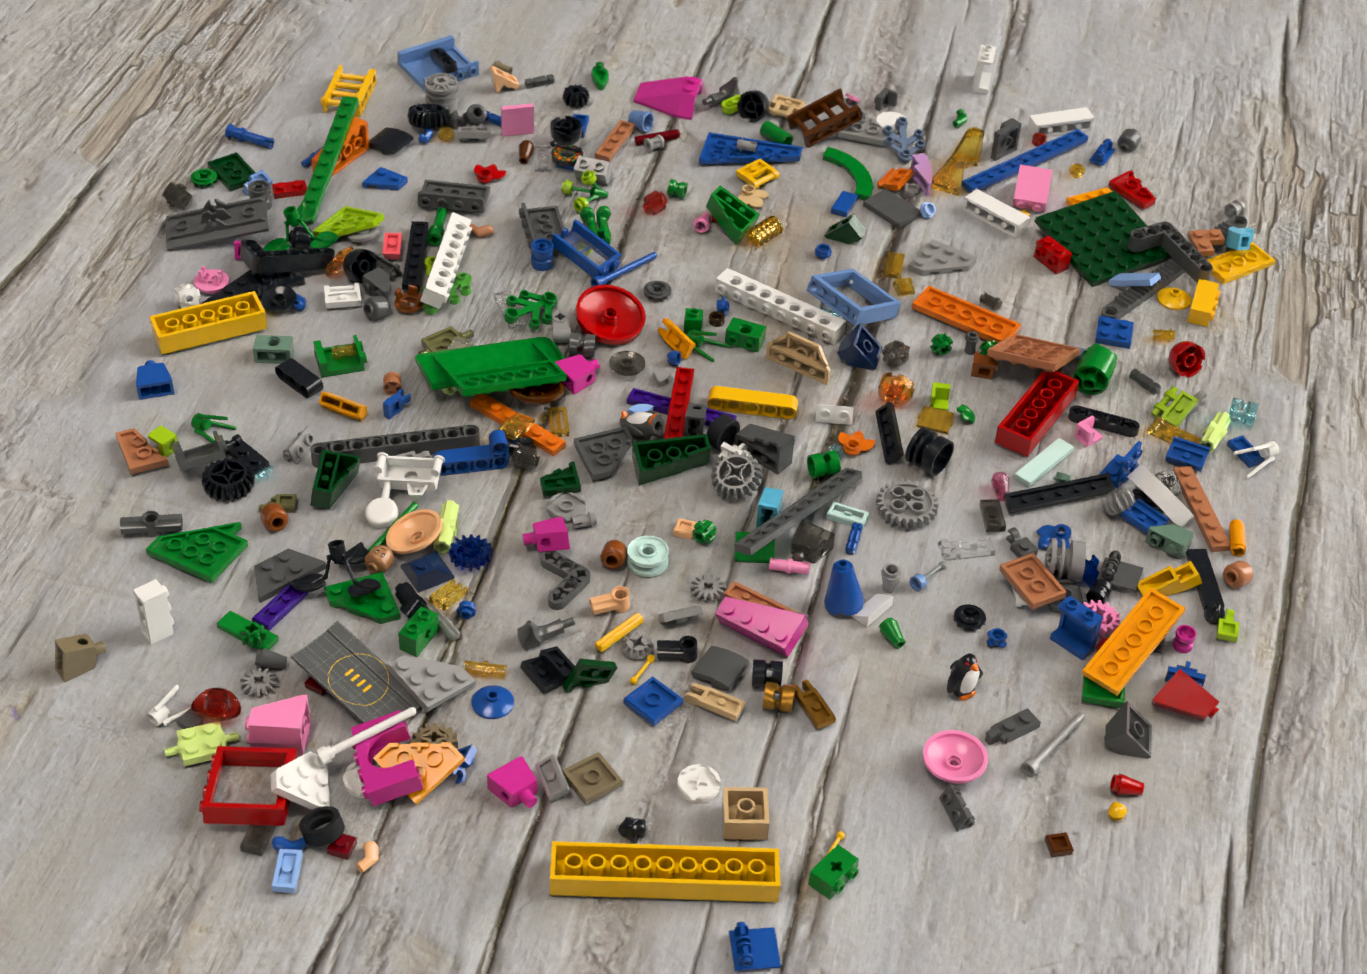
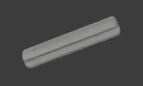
(444, 624)

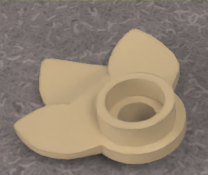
(751, 196)

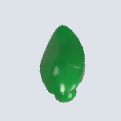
(600, 75)

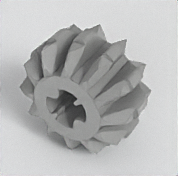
(1118, 500)

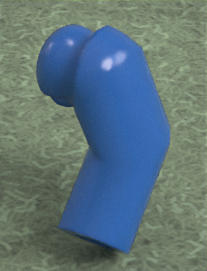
(425, 137)
(300, 303)

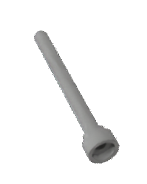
(1031, 766)

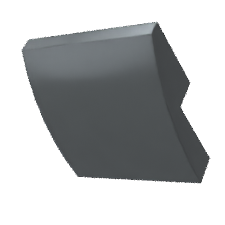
(720, 667)

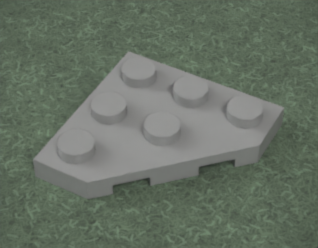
(864, 131)
(940, 259)
(430, 680)

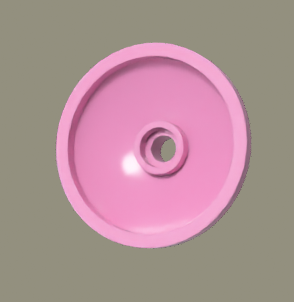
(955, 756)

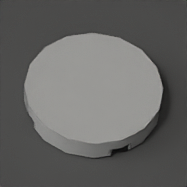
(566, 505)

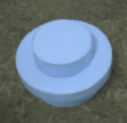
(927, 209)

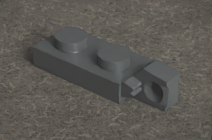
(1013, 727)

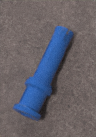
(243, 135)

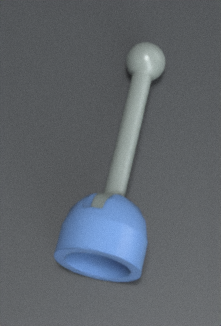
(922, 582)

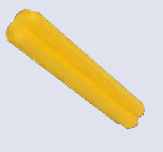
(619, 632)

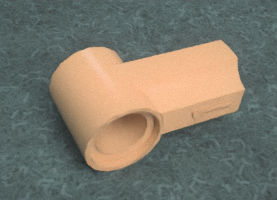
(616, 600)

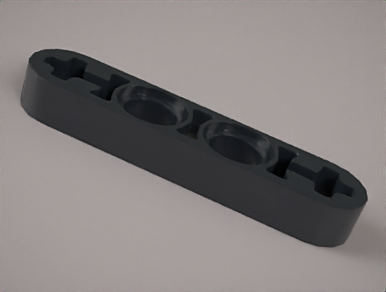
(443, 60)
(1129, 429)

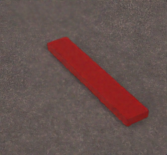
(679, 402)

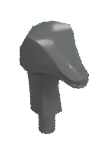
(725, 92)
(533, 635)

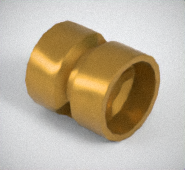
(786, 699)

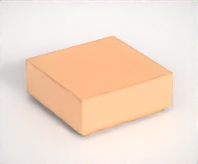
(684, 529)

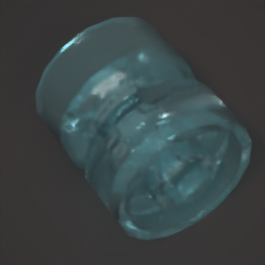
(1248, 416)

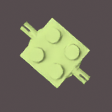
(200, 743)

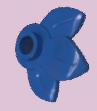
(1049, 531)

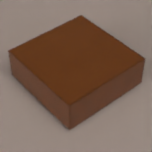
(1058, 844)

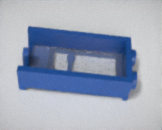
(587, 250)

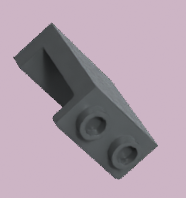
(200, 455)

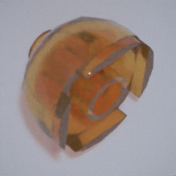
(895, 389)

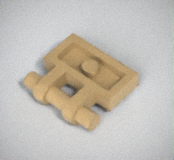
(785, 103)

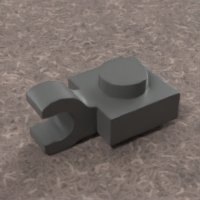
(1020, 546)

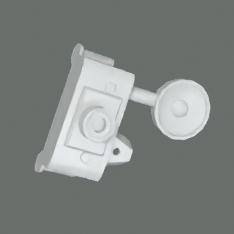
(401, 474)

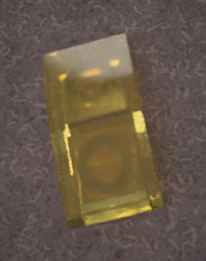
(516, 424)

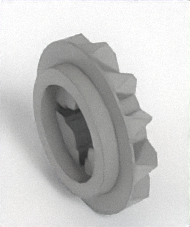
(640, 651)

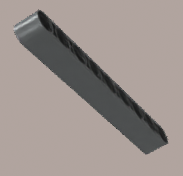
(399, 443)

